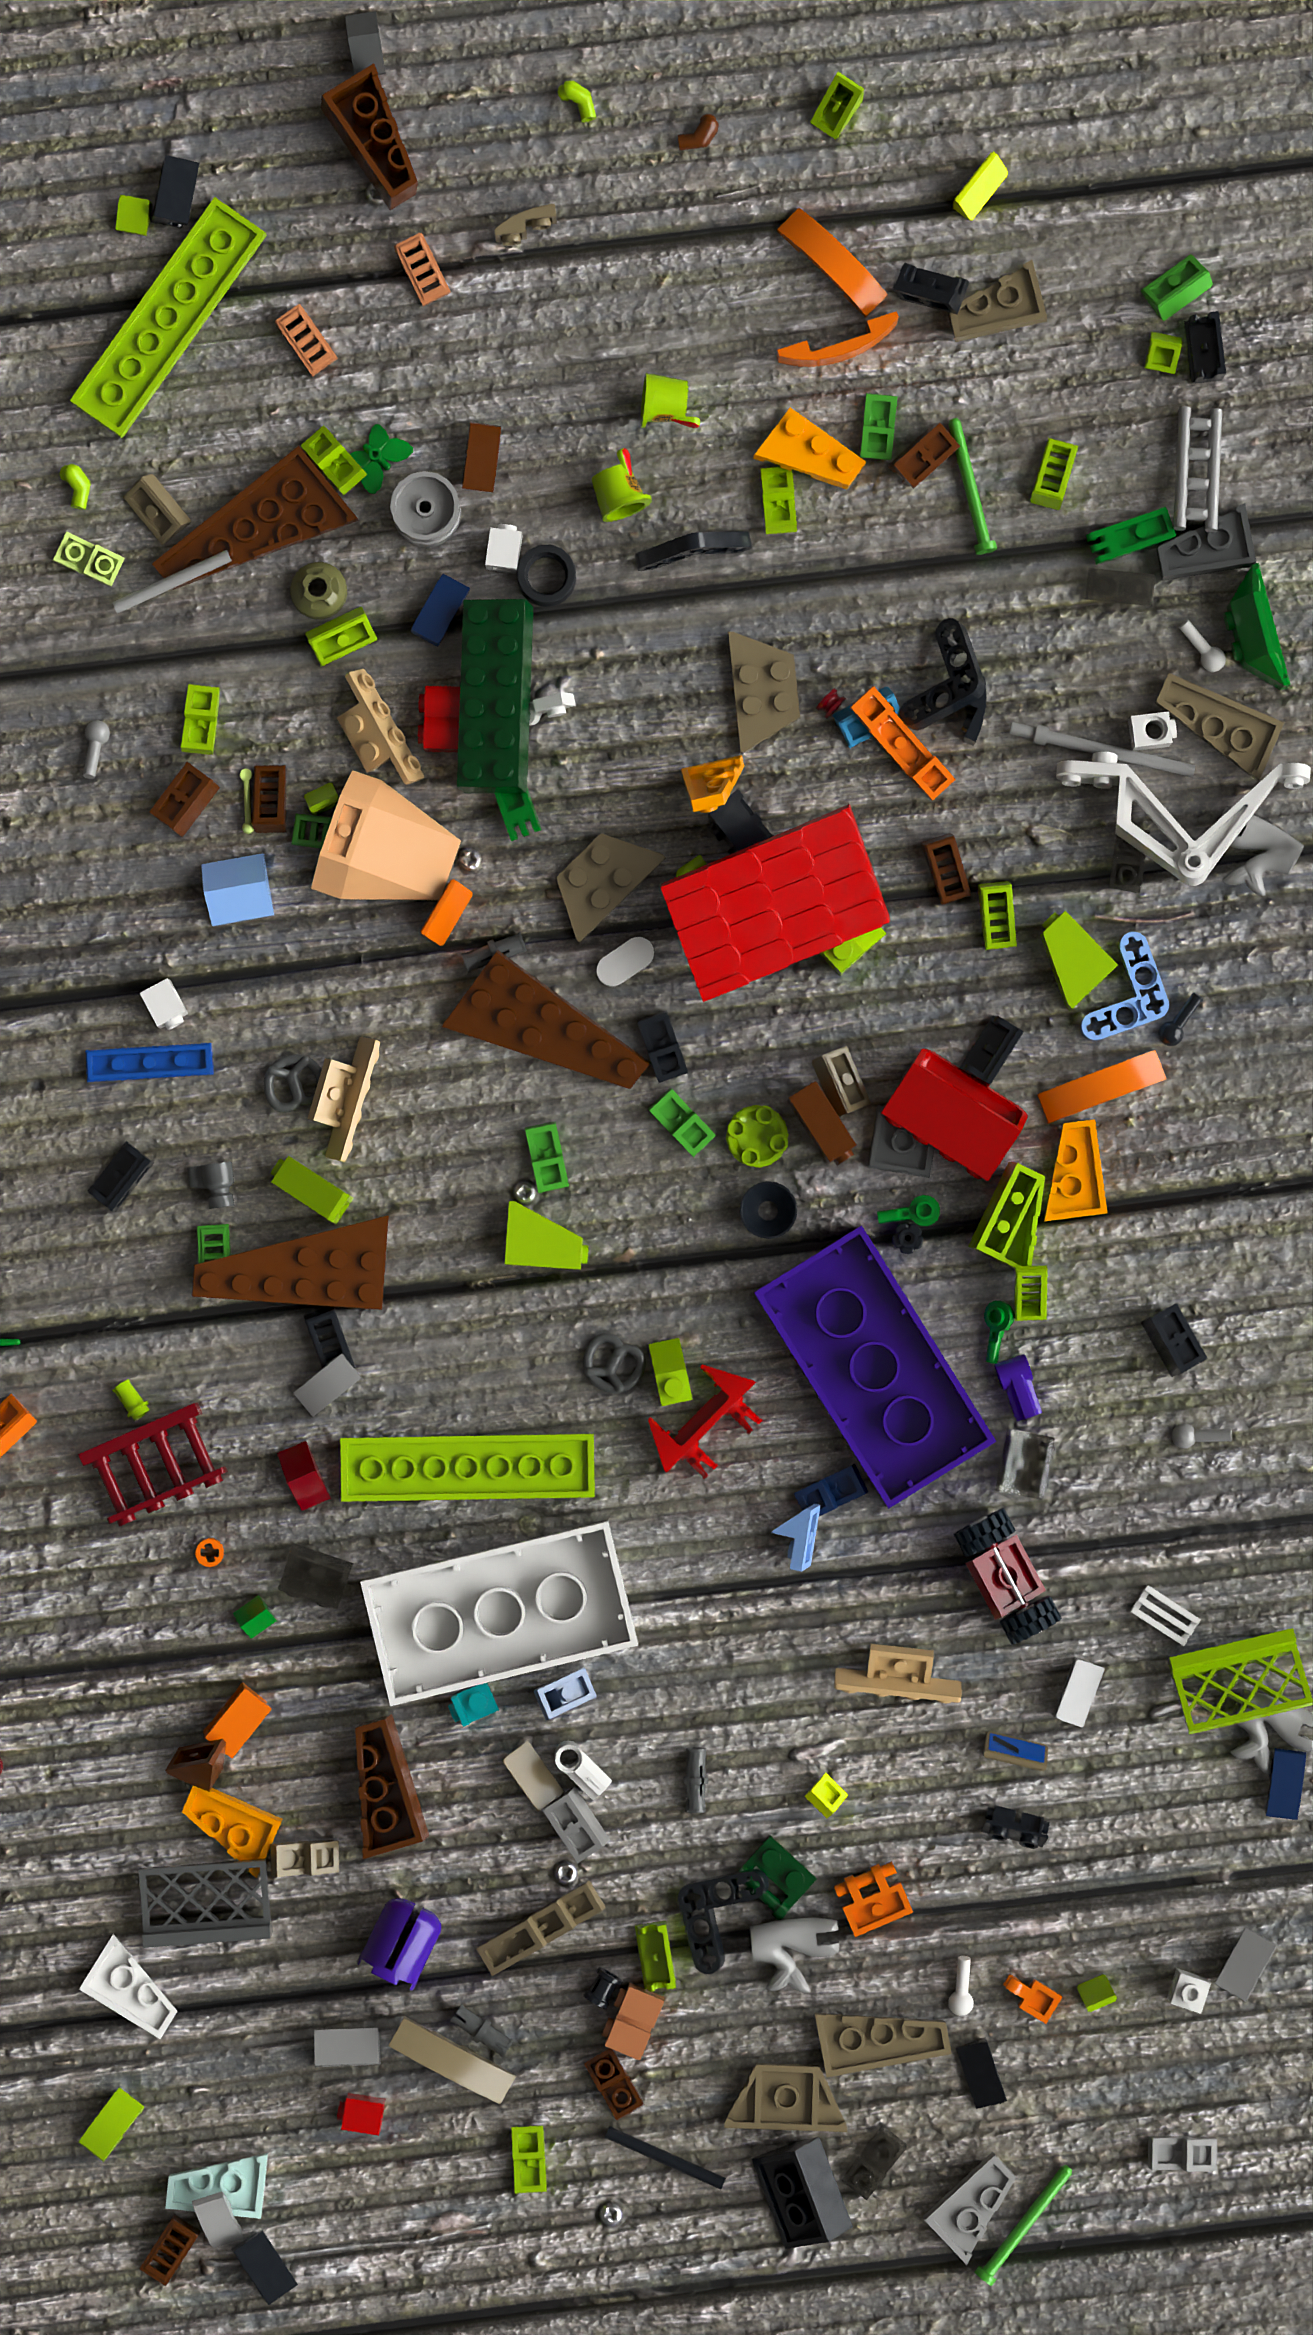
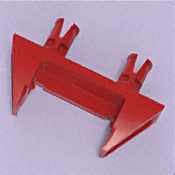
(686, 1442)

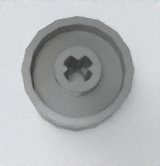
(431, 527)

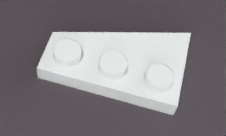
(128, 1990)

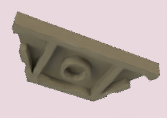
(762, 689)
(602, 880)
(786, 2100)

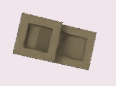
(305, 1858)

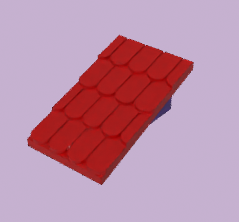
(775, 903)

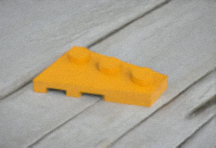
(808, 449)
(711, 782)
(1077, 1174)
(233, 1823)

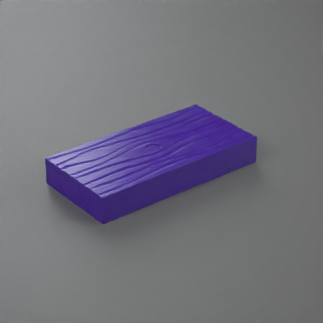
(874, 1367)

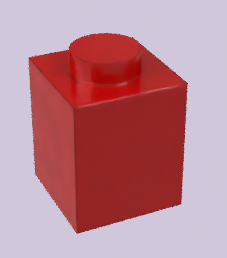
(361, 2113)

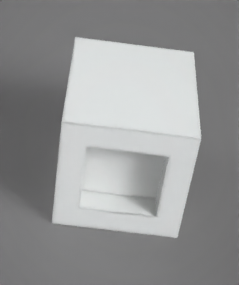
(504, 549)
(1141, 740)
(164, 1004)
(1188, 1990)

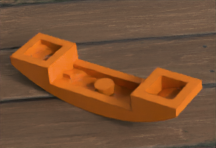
(833, 260)
(801, 356)
(901, 743)
(1101, 1086)

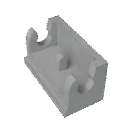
(576, 1825)
(1246, 1964)
(347, 2047)

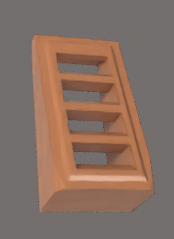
(410, 244)
(290, 317)

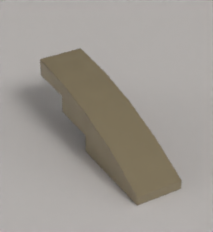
(540, 1928)
(452, 2060)

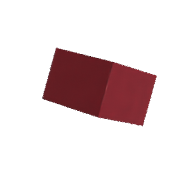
(303, 1475)

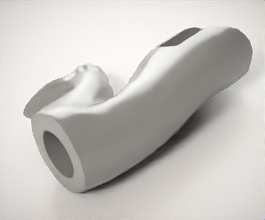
(1280, 853)
(1285, 1725)
(795, 1934)

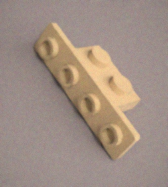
(375, 732)
(341, 1096)
(899, 1673)

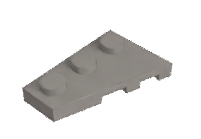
(967, 2208)

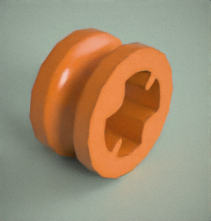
(203, 1559)

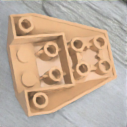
(383, 847)

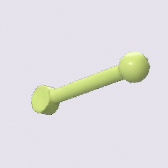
(246, 775)

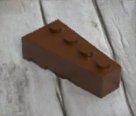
(369, 131)
(386, 1790)

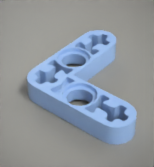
(1138, 1003)

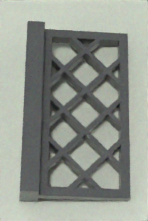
(207, 1930)

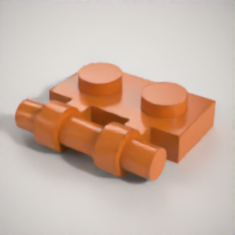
(877, 1908)

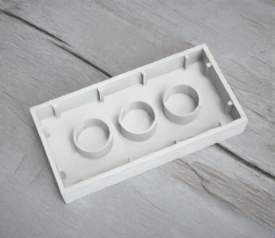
(499, 1613)

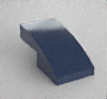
(440, 610)
(833, 1490)
(1285, 1784)

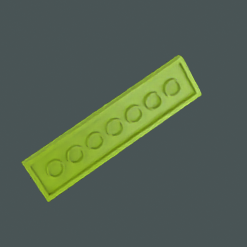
(168, 317)
(467, 1467)

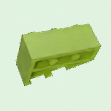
(1011, 1218)

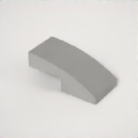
(327, 1385)
(1182, 2153)
(217, 2219)

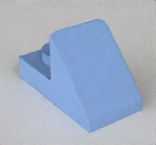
(803, 1530)

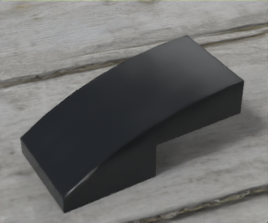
(662, 1046)

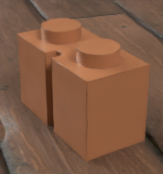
(633, 2021)

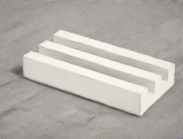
(1188, 1630)

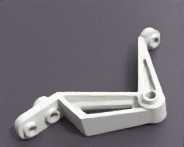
(1191, 859)

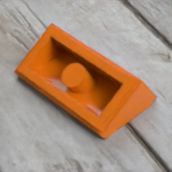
(446, 912)
(14, 1422)

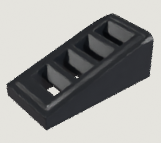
(319, 1316)

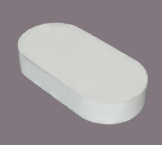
(625, 961)

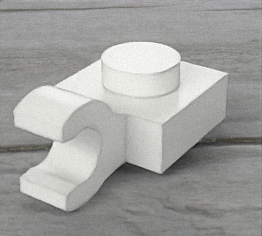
(552, 705)

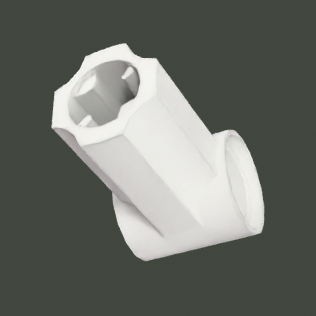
(583, 1770)

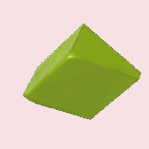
(133, 215)
(1163, 352)
(322, 799)
(1096, 1993)

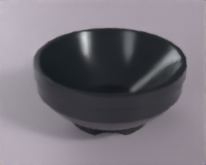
(780, 1197)

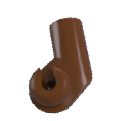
(702, 135)

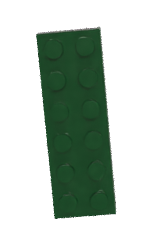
(495, 696)

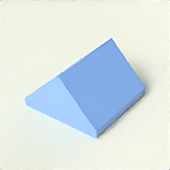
(237, 890)

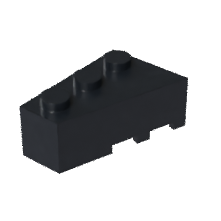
(737, 824)

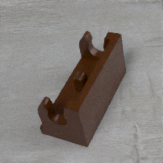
(924, 455)
(184, 799)

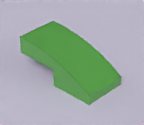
(878, 426)
(681, 1122)
(546, 1157)

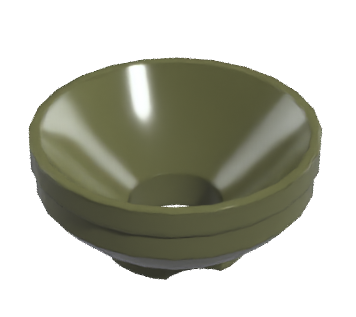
(322, 606)

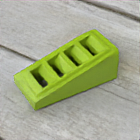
(1050, 493)
(992, 888)
(1030, 1309)

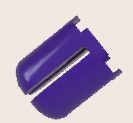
(385, 1937)

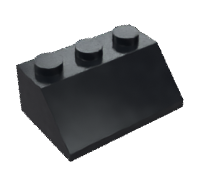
(802, 2193)

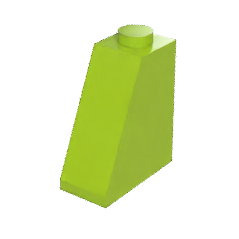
(1074, 958)
(311, 1189)
(540, 1242)

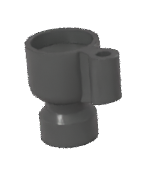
(215, 1178)

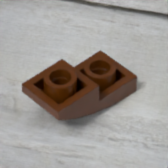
(481, 457)
(614, 2084)

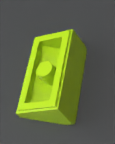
(341, 636)

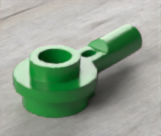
(922, 1211)
(998, 1318)

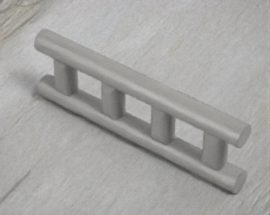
(1184, 483)

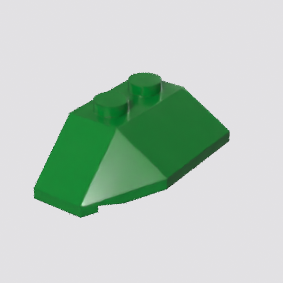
(1255, 631)

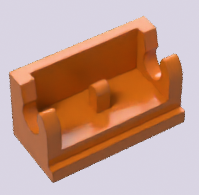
(237, 1719)

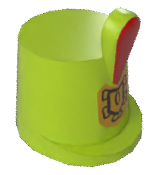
(665, 401)
(619, 491)

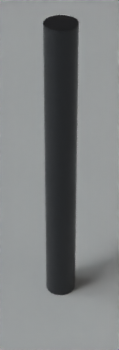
(665, 2157)

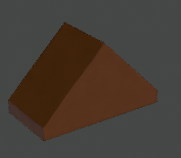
(198, 1763)

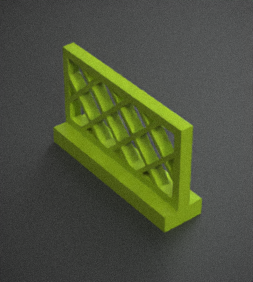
(1240, 1654)

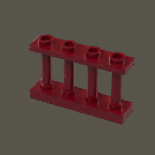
(128, 1446)

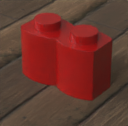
(441, 718)

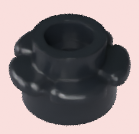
(899, 1241)

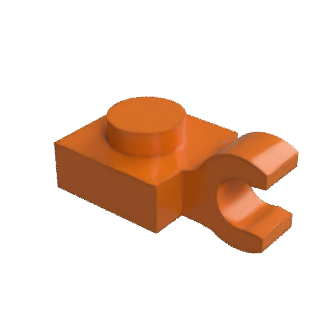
(1036, 1999)

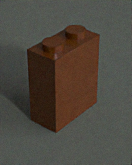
(822, 1124)

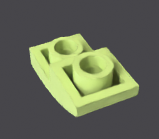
(88, 559)

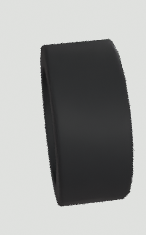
(535, 554)

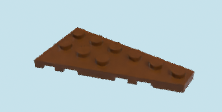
(271, 514)
(528, 1017)
(320, 1269)

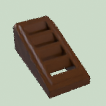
(269, 825)
(953, 852)
(181, 2227)

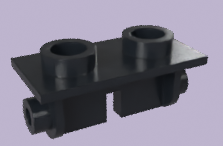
(1002, 1827)

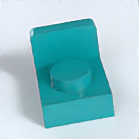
(473, 1704)

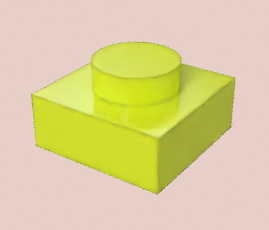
(826, 1795)

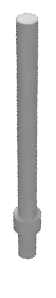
(1042, 735)

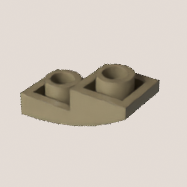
(514, 228)

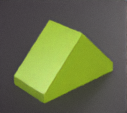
(838, 105)

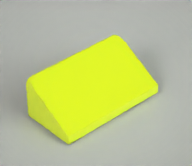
(980, 187)

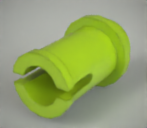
(131, 1400)

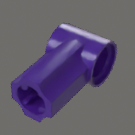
(1017, 1380)

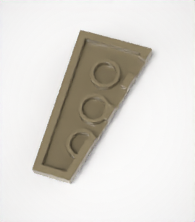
(1226, 725)
(874, 2042)

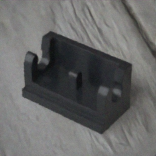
(175, 192)
(930, 288)
(1205, 348)
(991, 1050)
(120, 1177)
(1174, 1340)
(264, 2267)

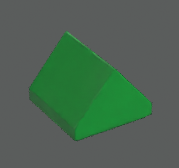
(254, 1617)

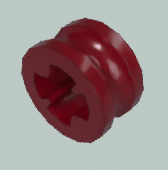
(830, 703)

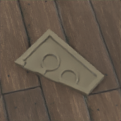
(1001, 307)

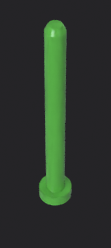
(984, 544)
(1022, 2227)

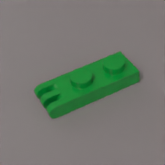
(1132, 535)
(517, 811)

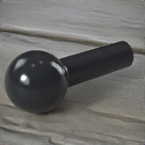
(1172, 1032)

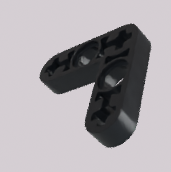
(690, 545)
(954, 685)
(711, 1900)

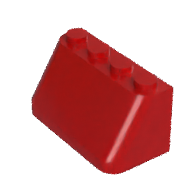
(955, 1114)

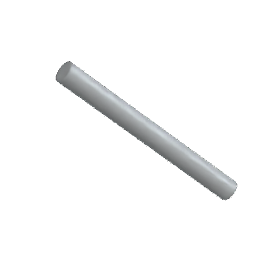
(171, 581)

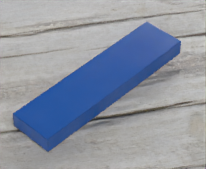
(149, 1062)

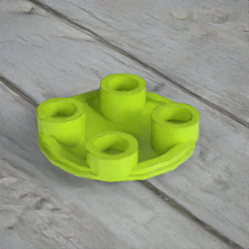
(757, 1136)

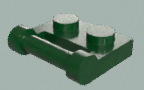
(783, 1871)

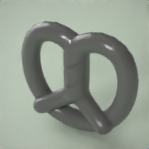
(293, 1080)
(612, 1364)

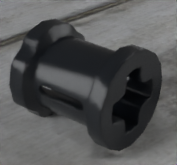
(603, 1988)

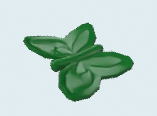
(376, 454)

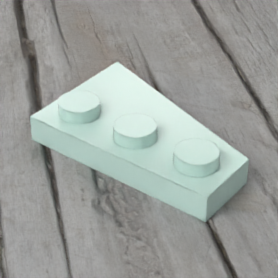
(238, 2179)

